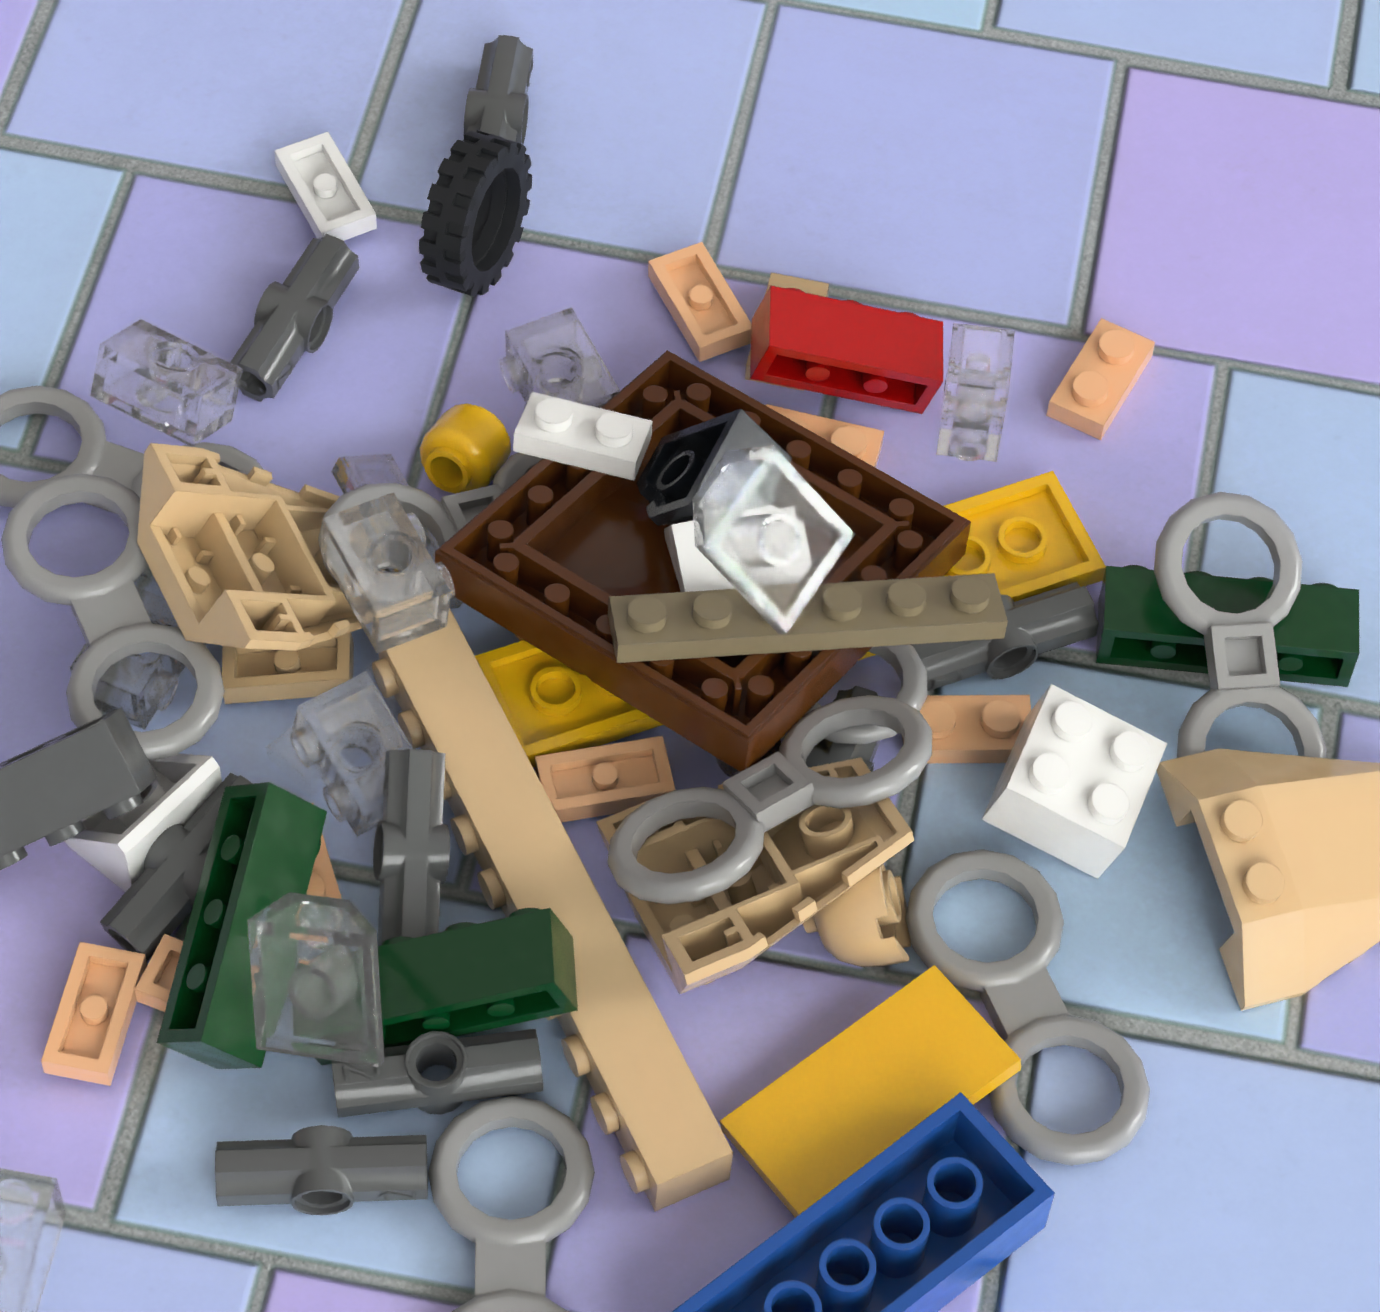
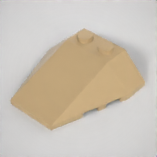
(238, 553)
(1291, 860)
(795, 876)

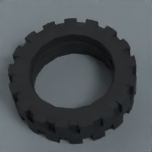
(475, 213)

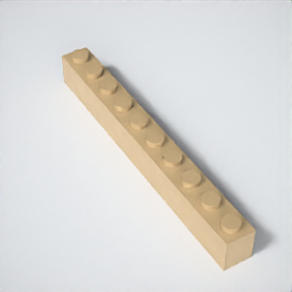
(530, 863)

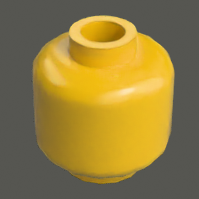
(464, 448)

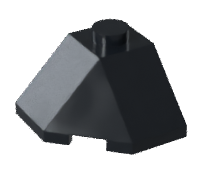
(688, 458)

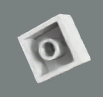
(1075, 781)

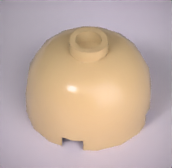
(866, 922)

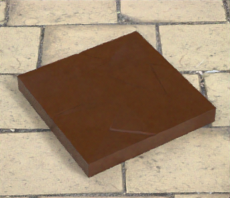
(575, 536)

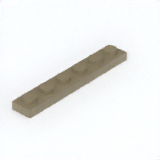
(835, 618)

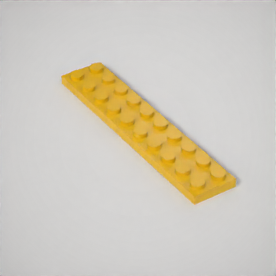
(1016, 531)

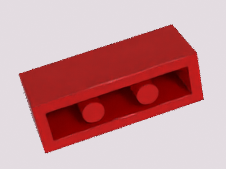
(846, 349)

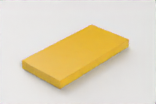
(868, 1089)

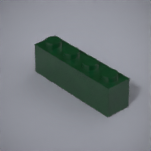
(1139, 629)
(256, 855)
(476, 977)

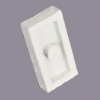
(325, 188)
(582, 436)

